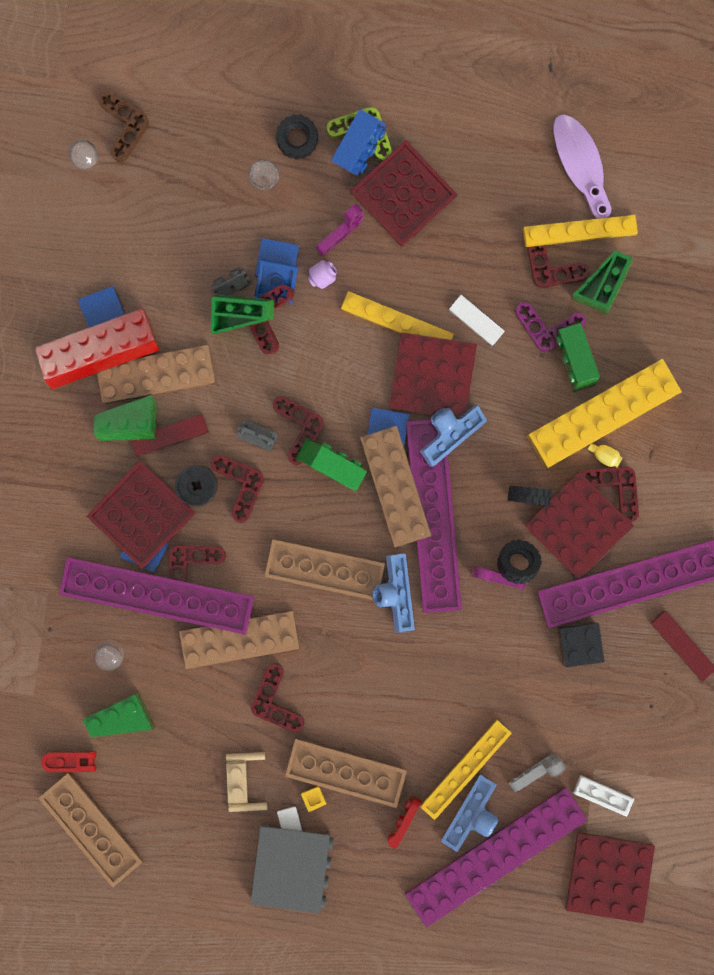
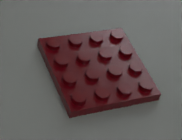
(403, 193)
(432, 374)
(140, 514)
(579, 525)
(610, 877)

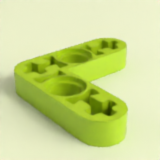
(341, 133)

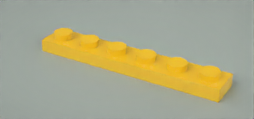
(580, 230)
(390, 318)
(465, 769)

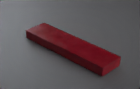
(171, 435)
(683, 646)

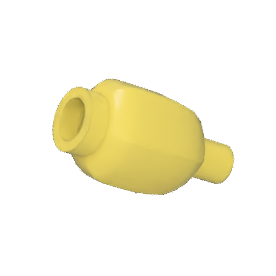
(606, 455)

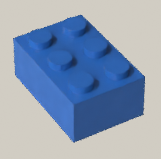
(359, 142)

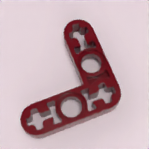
(550, 273)
(268, 330)
(304, 422)
(245, 479)
(618, 480)
(188, 558)
(270, 707)

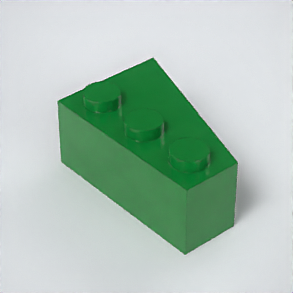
(238, 311)
(577, 357)
(332, 464)
(122, 717)

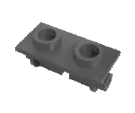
(235, 278)
(257, 435)

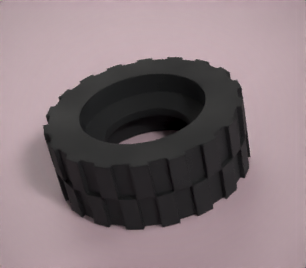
(303, 123)
(529, 495)
(513, 574)

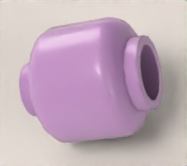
(322, 274)

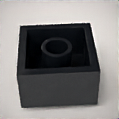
(580, 644)

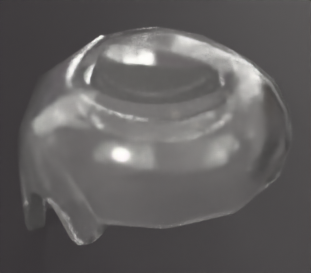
(83, 154)
(264, 174)
(109, 655)

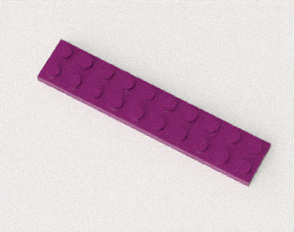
(438, 552)
(628, 584)
(156, 595)
(495, 857)

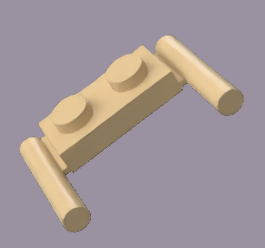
(238, 782)

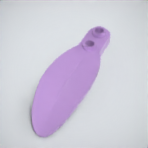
(581, 162)

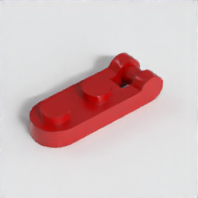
(68, 761)
(403, 822)

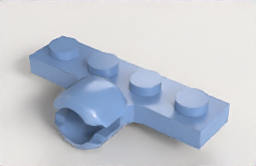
(451, 432)
(396, 593)
(472, 815)

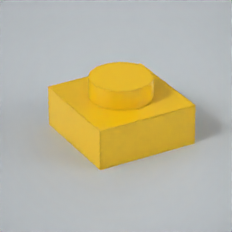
(313, 798)

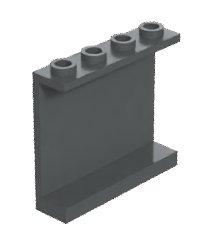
(291, 869)

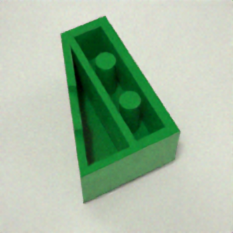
(603, 286)
(128, 421)

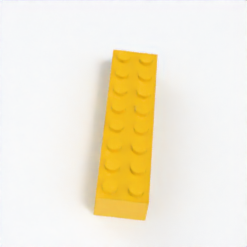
(604, 413)

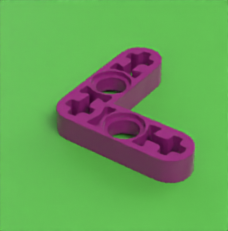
(352, 219)
(543, 332)
(493, 576)

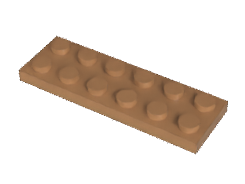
(157, 374)
(395, 486)
(323, 569)
(264, 637)
(346, 773)
(90, 829)

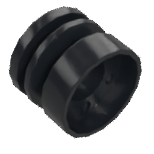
(185, 487)

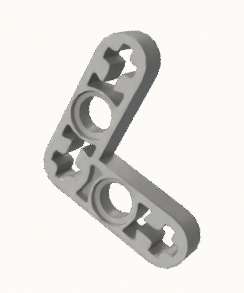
(550, 764)

